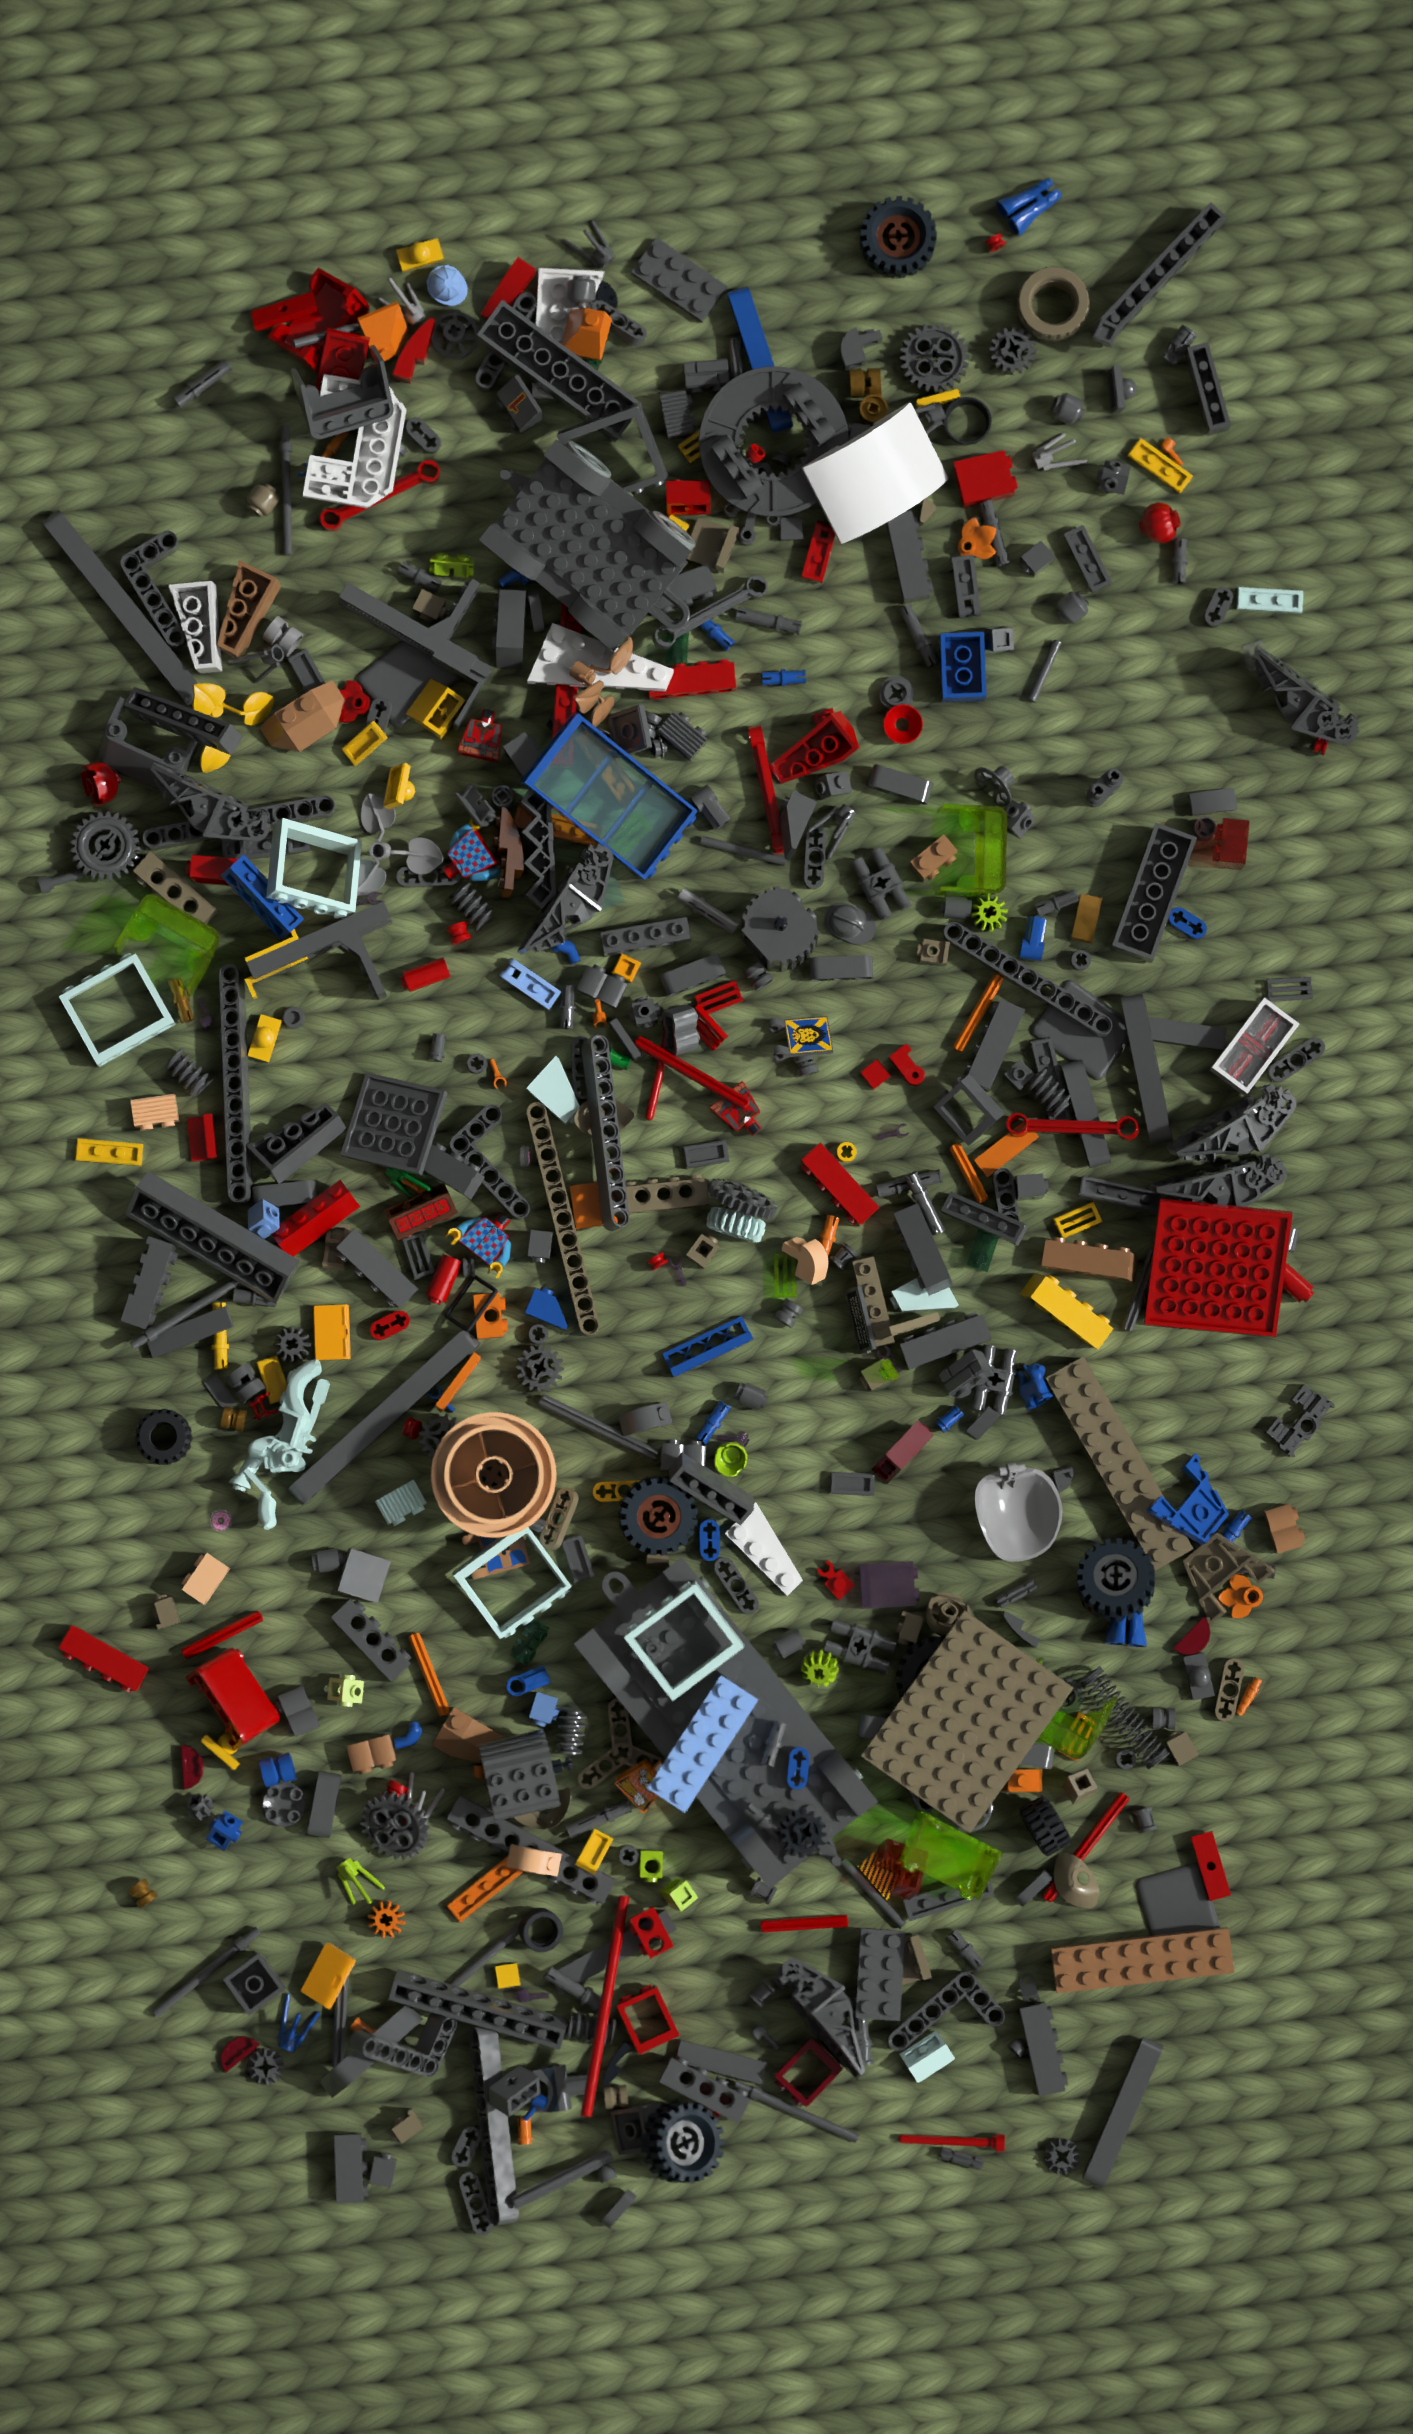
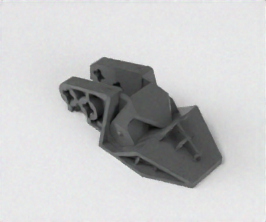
(1303, 701)
(211, 808)
(575, 900)
(1236, 1129)
(1225, 1184)
(824, 2011)

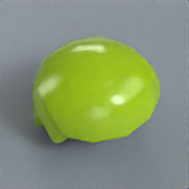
(730, 1459)

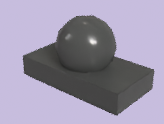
(1119, 389)
(1198, 1676)

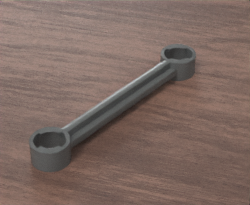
(712, 611)

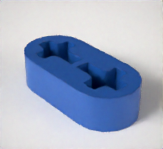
(1189, 918)
(704, 1540)
(803, 1769)

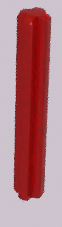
(222, 1634)
(804, 1923)

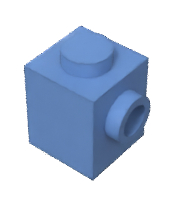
(263, 1219)
(544, 1709)

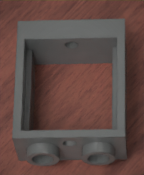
(982, 1101)

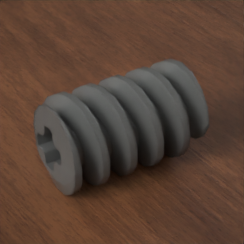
(472, 906)
(188, 1073)
(1049, 1093)
(570, 1732)
(587, 2028)

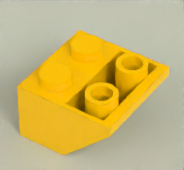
(436, 708)

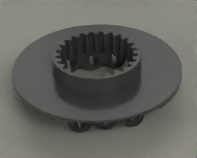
(737, 404)

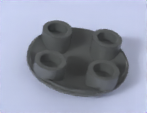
(284, 1804)

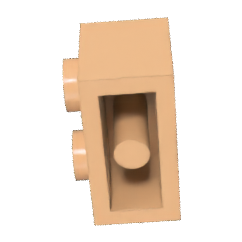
(205, 1578)

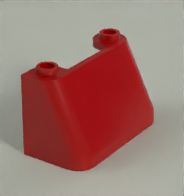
(336, 305)
(235, 1696)

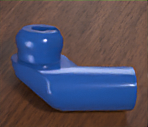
(511, 576)
(568, 948)
(411, 1736)

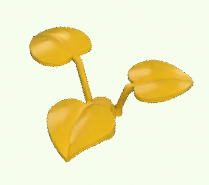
(209, 700)

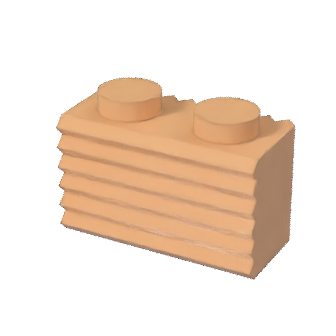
(155, 1111)

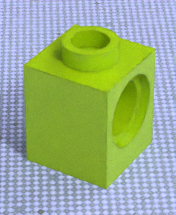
(647, 1855)
(678, 1894)

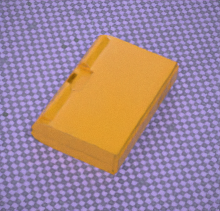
(331, 1332)
(328, 1975)

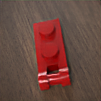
(818, 553)

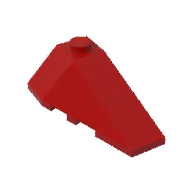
(822, 747)

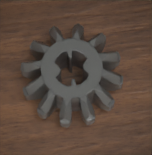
(290, 1337)

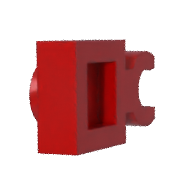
(838, 1582)

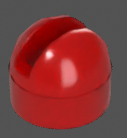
(755, 453)

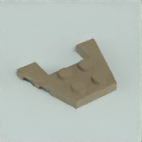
(1214, 1565)

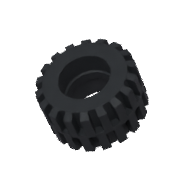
(145, 1429)
(1045, 1825)

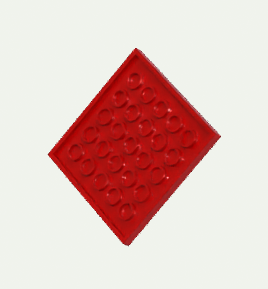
(1218, 1267)

